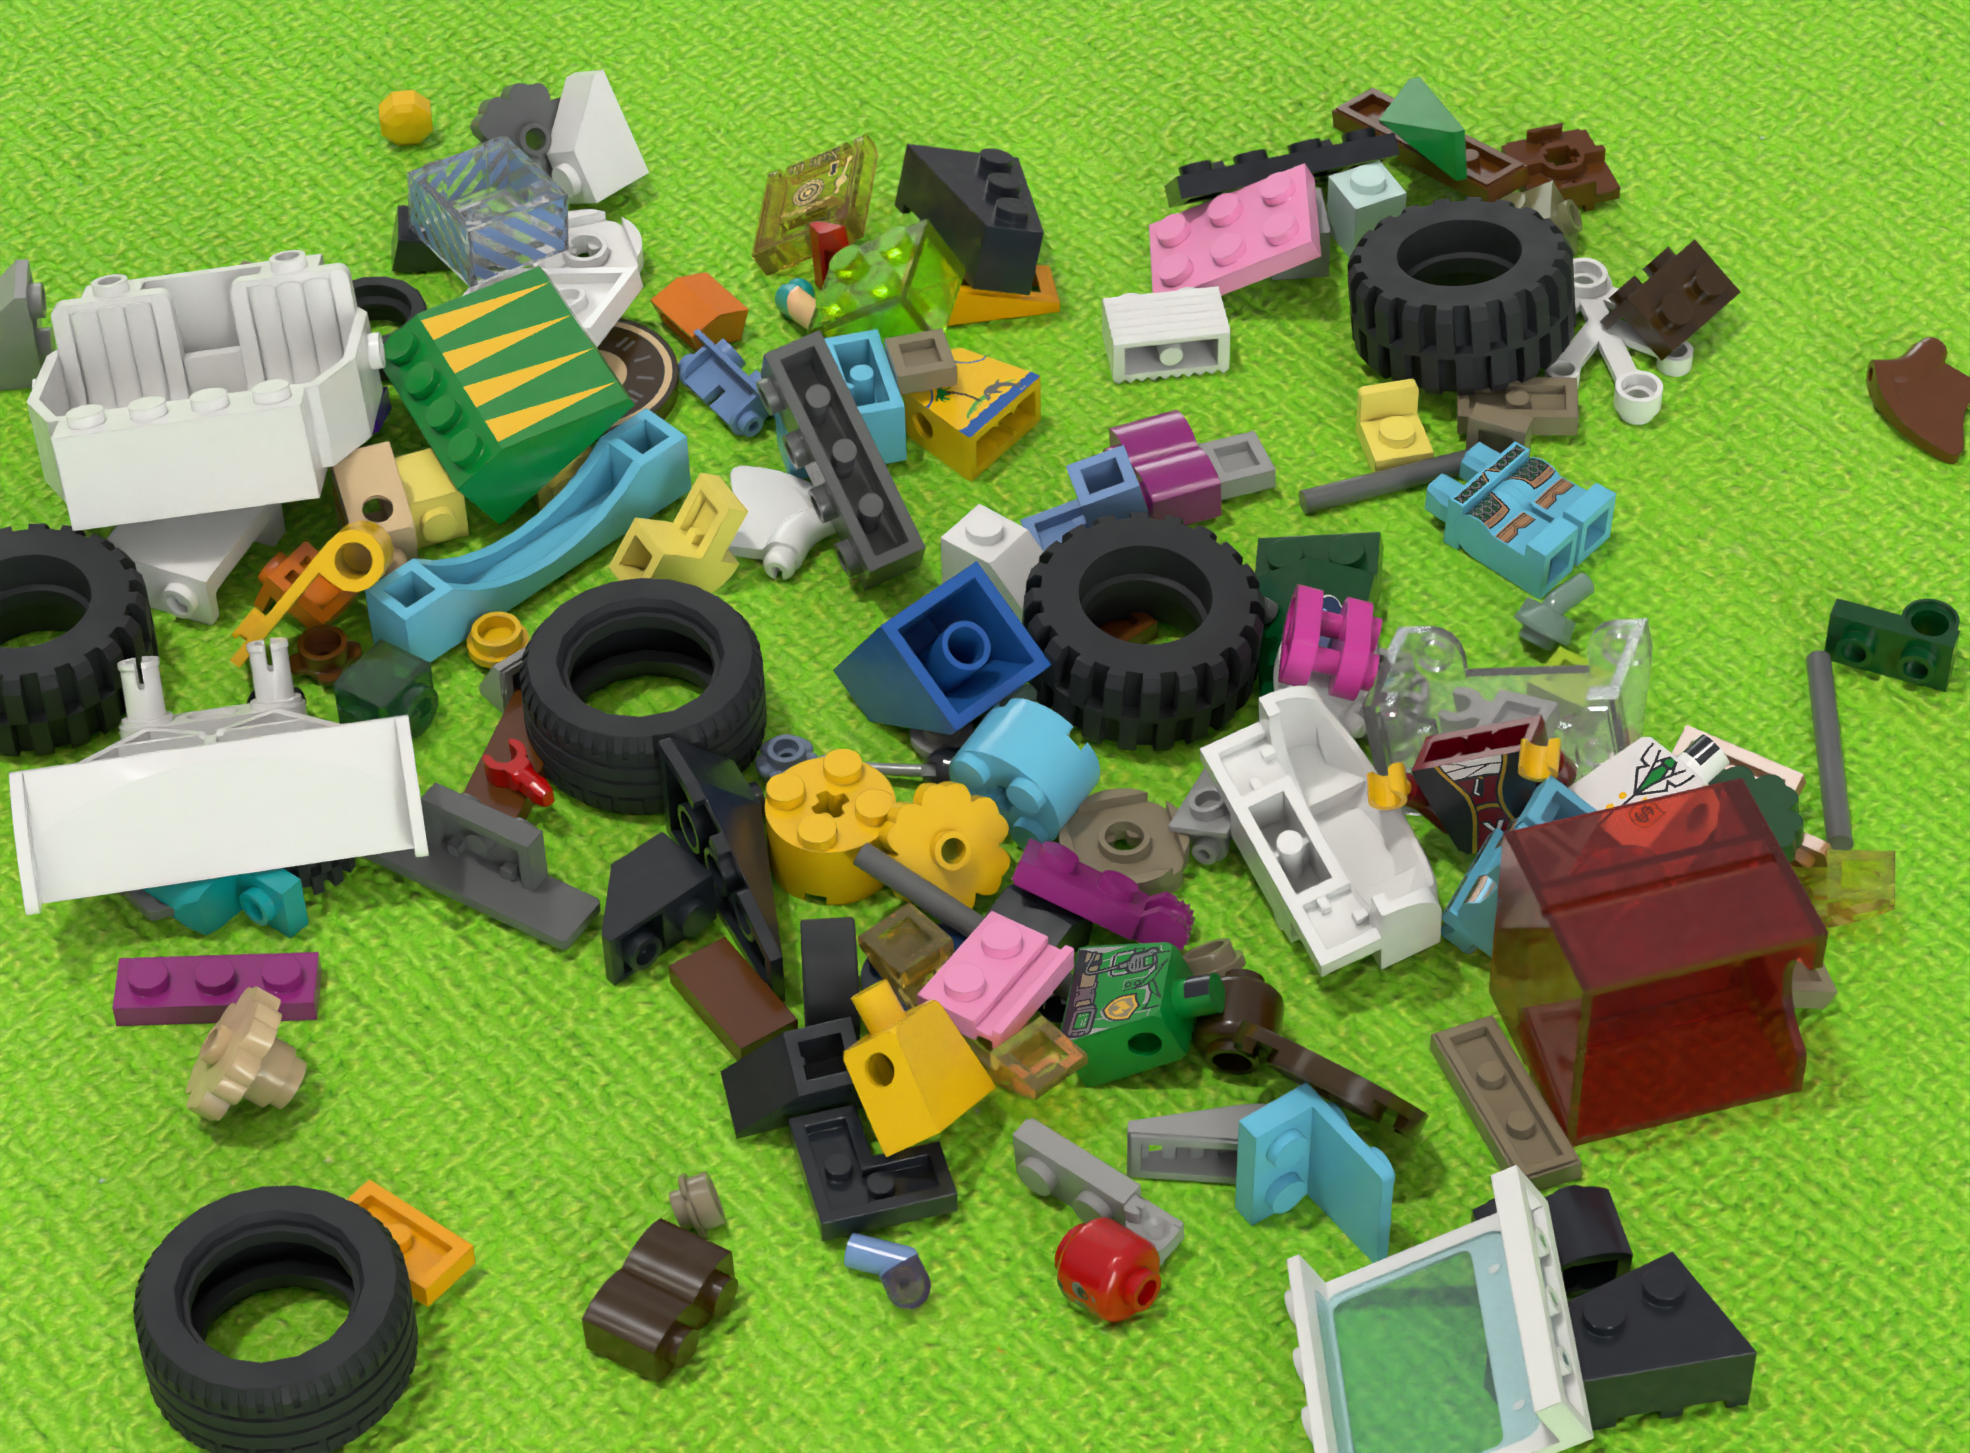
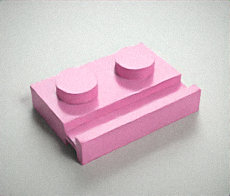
(998, 978)

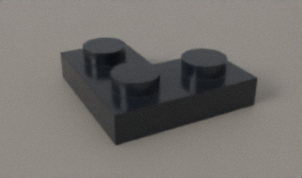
(864, 1191)

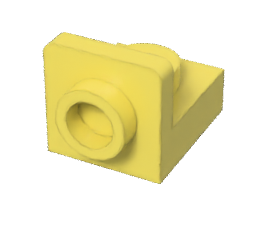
(1390, 425)

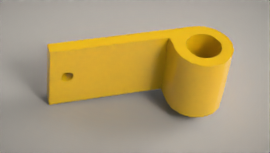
(349, 560)

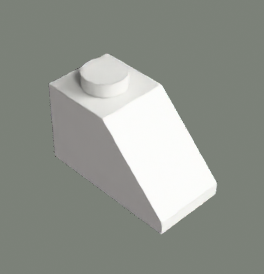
(591, 141)
(999, 546)

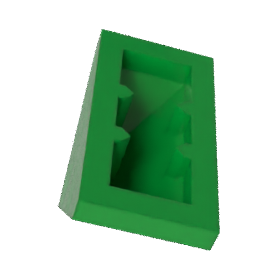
(1428, 127)

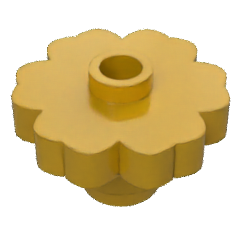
(949, 840)

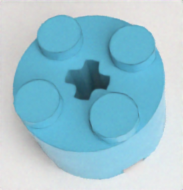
(1027, 768)

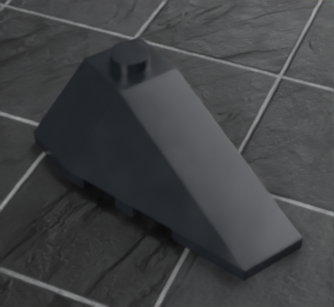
(722, 827)

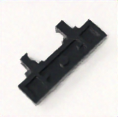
(1207, 180)

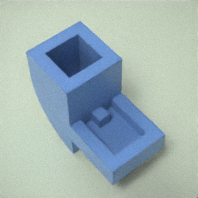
(1102, 487)

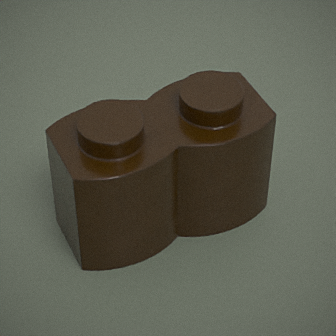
(660, 1300)

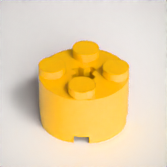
(821, 820)

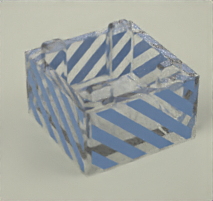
(488, 211)

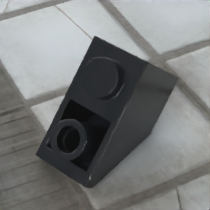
(652, 905)
(791, 1078)

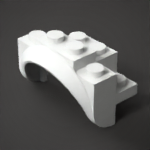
(1323, 857)

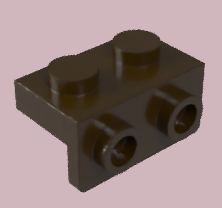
(1675, 299)

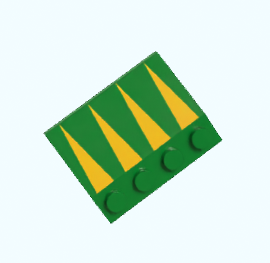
(504, 388)

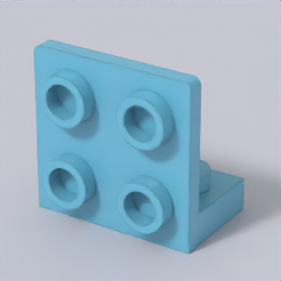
(1308, 1148)

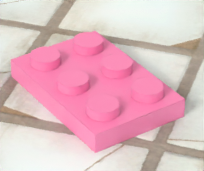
(1238, 235)

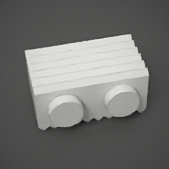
(1166, 334)

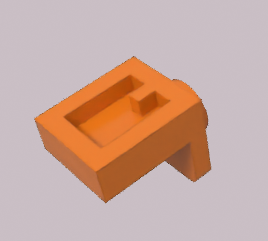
(318, 604)

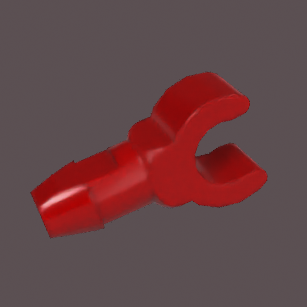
(519, 775)

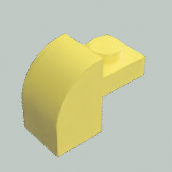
(690, 547)

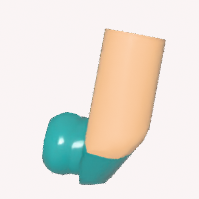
(796, 301)

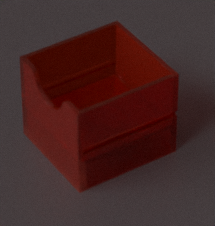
(1653, 960)

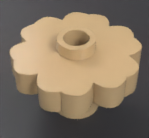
(245, 1059)

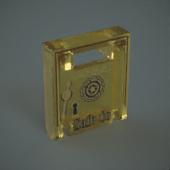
(826, 184)

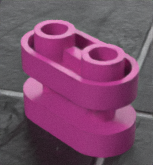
(1354, 633)

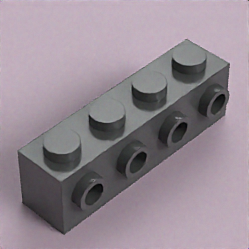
(841, 460)

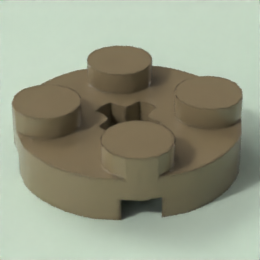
(1127, 814)

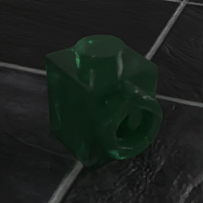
(387, 685)

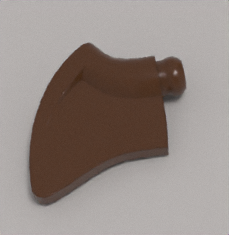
(1923, 397)

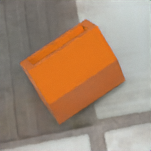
(700, 304)

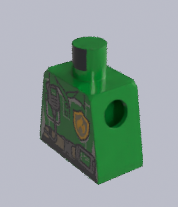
(1135, 1008)

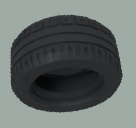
(632, 633)
(262, 1244)

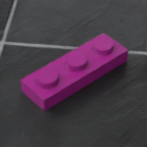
(204, 986)

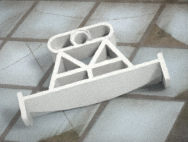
(215, 792)

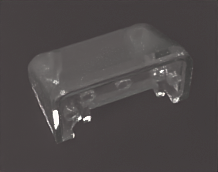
(1431, 691)

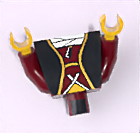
(1474, 778)

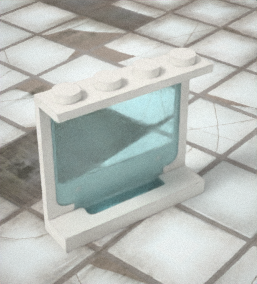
(1445, 1342)

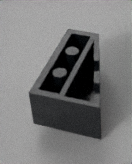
(1657, 1346)

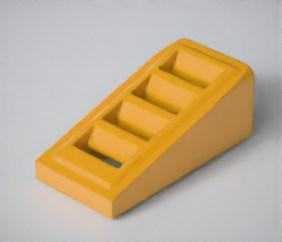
(986, 305)

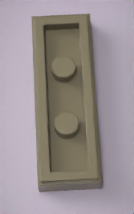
(1504, 1102)

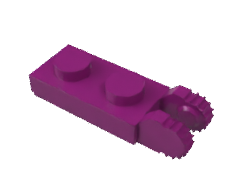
(1104, 897)

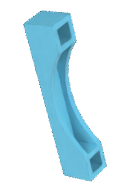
(627, 475)

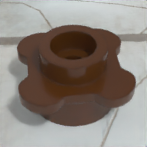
(324, 654)

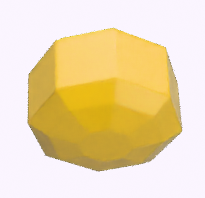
(405, 117)

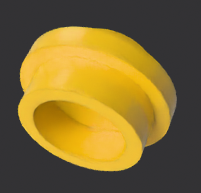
(495, 638)

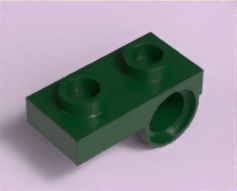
(1906, 647)

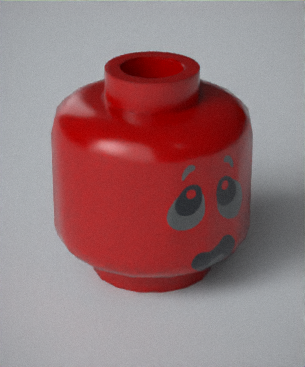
(1108, 1269)

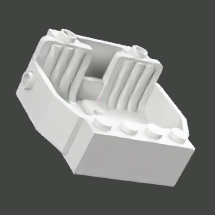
(205, 390)

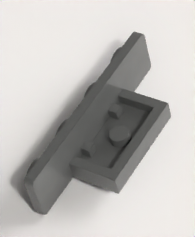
(493, 867)

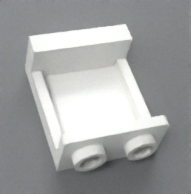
(194, 554)

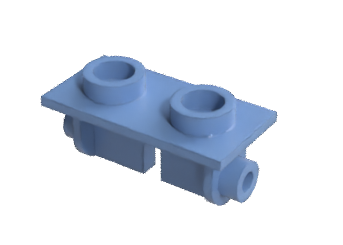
(719, 370)

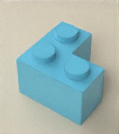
(874, 390)

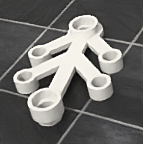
(1636, 391)

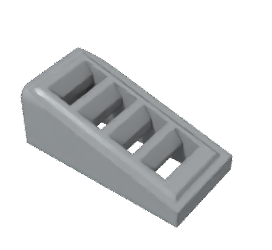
(1193, 1144)

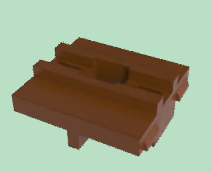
(1568, 161)

